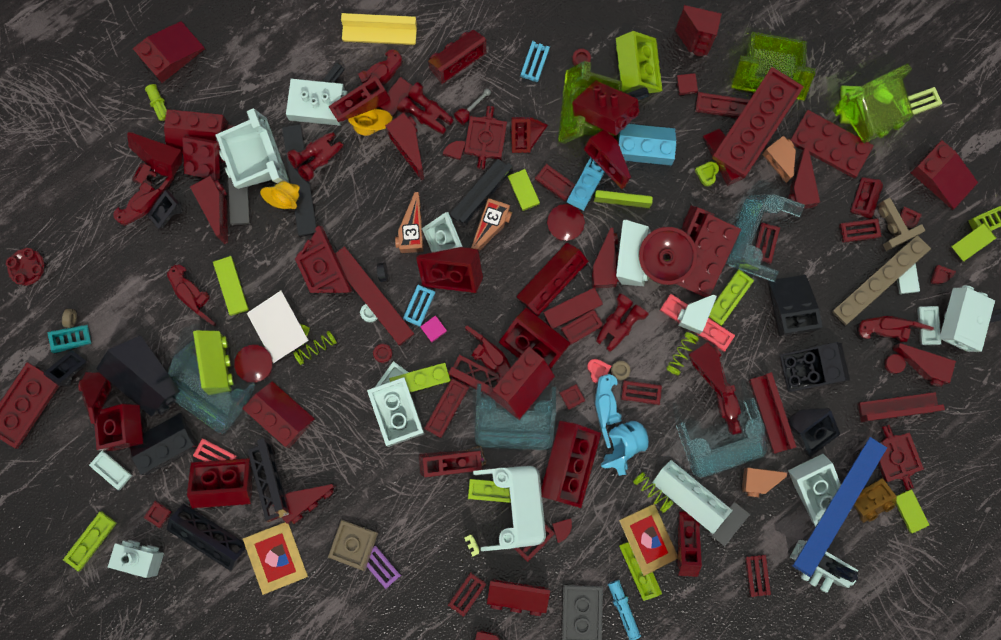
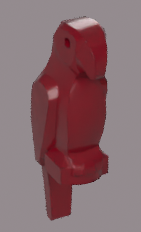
(383, 70)
(141, 203)
(188, 291)
(890, 327)
(490, 355)
(730, 409)

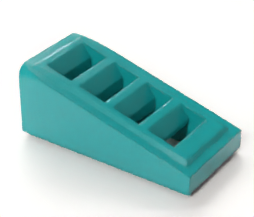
(60, 333)

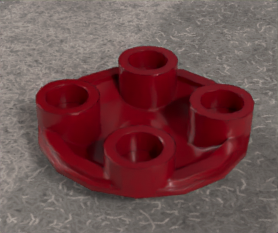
(565, 222)
(25, 266)
(253, 363)

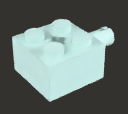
(136, 559)

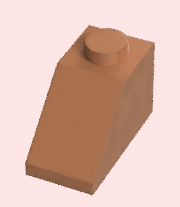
(782, 157)
(760, 481)

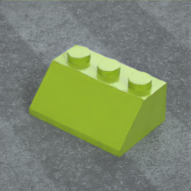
(638, 62)
(213, 361)

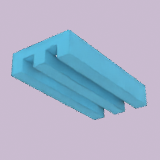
(539, 47)
(413, 321)

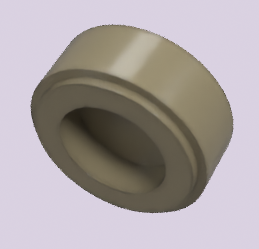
(69, 318)
(620, 370)

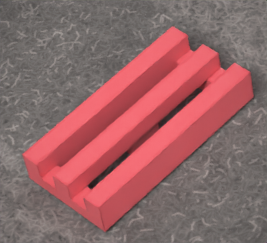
(200, 448)

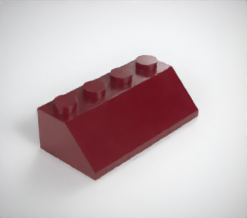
(570, 464)

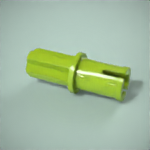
(156, 101)

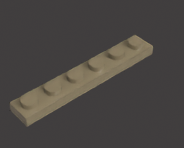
(881, 280)

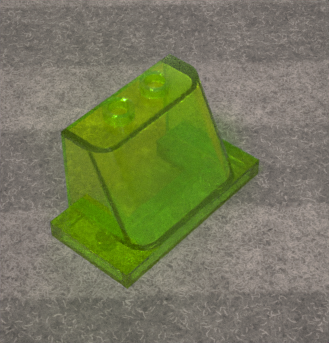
(777, 52)
(577, 81)
(878, 105)

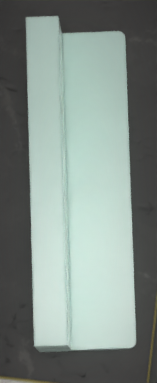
(692, 496)

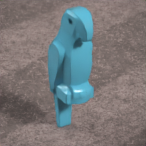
(606, 404)

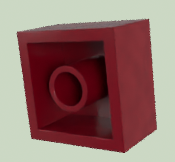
(118, 427)

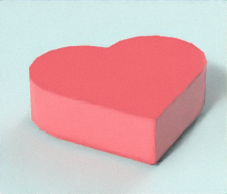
(597, 368)

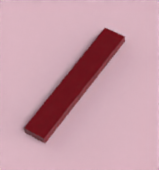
(373, 297)

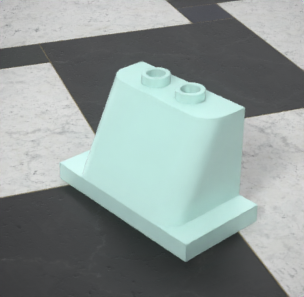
(251, 152)

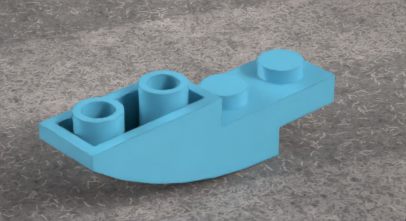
(586, 185)

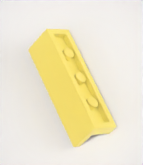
(379, 29)

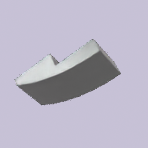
(731, 524)

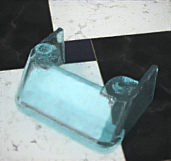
(743, 254)
(215, 410)
(502, 430)
(708, 462)

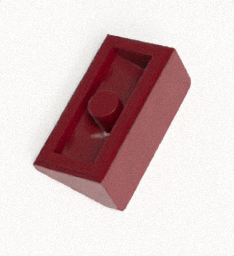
(867, 197)

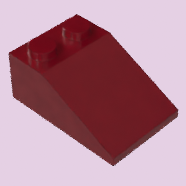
(168, 50)
(404, 137)
(945, 174)
(212, 201)
(451, 269)

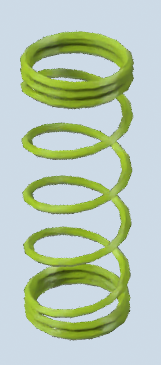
(692, 338)
(301, 362)
(666, 506)

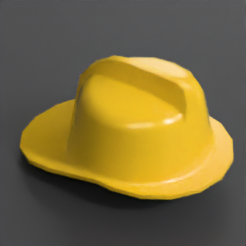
(370, 122)
(281, 195)

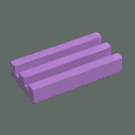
(390, 566)

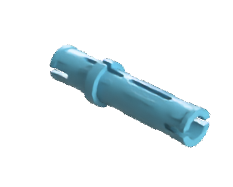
(622, 605)

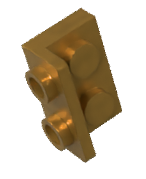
(875, 500)

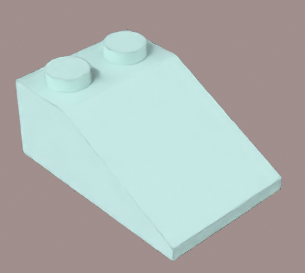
(395, 412)
(816, 485)

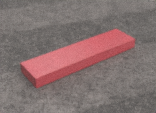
(712, 331)

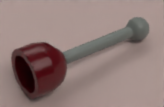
(462, 115)

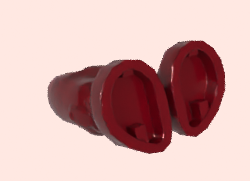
(431, 112)
(320, 149)
(618, 329)

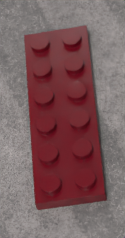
(757, 122)

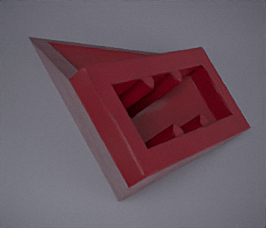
(525, 133)

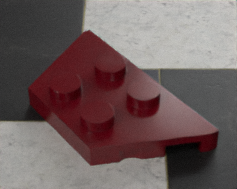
(320, 266)

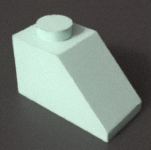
(696, 314)

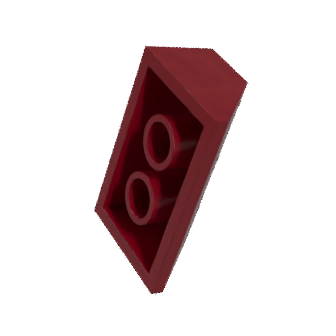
(698, 29)
(457, 55)
(194, 124)
(532, 332)
(523, 383)
(279, 414)
(220, 483)
(518, 597)

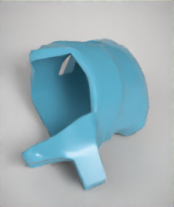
(627, 441)

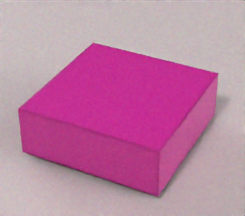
(433, 329)

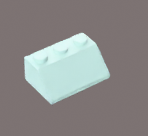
(629, 269)

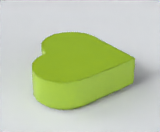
(707, 173)

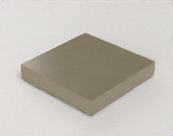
(353, 545)

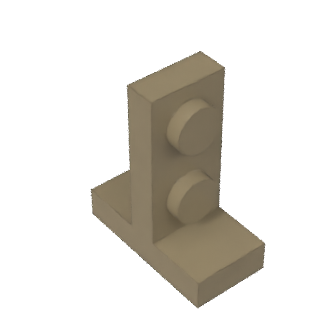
(896, 225)

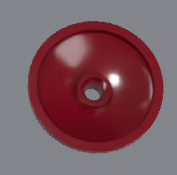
(679, 248)

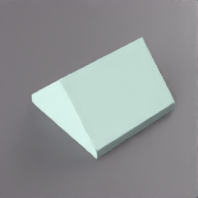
(441, 234)

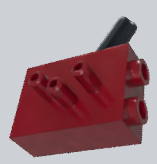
(608, 107)

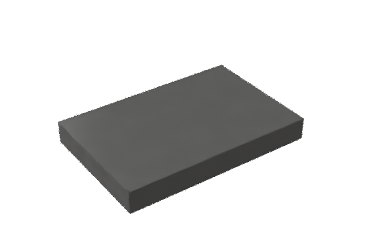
(582, 612)

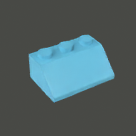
(648, 144)

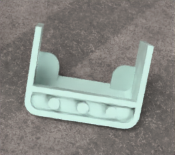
(525, 504)

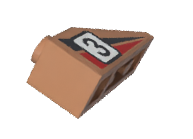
(491, 223)
(410, 230)

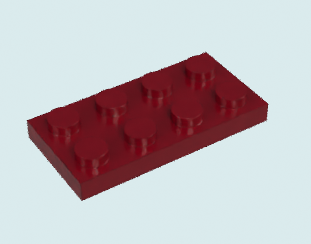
(831, 144)
(713, 245)
(24, 404)

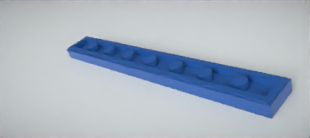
(839, 507)

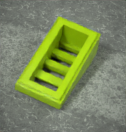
(975, 222)

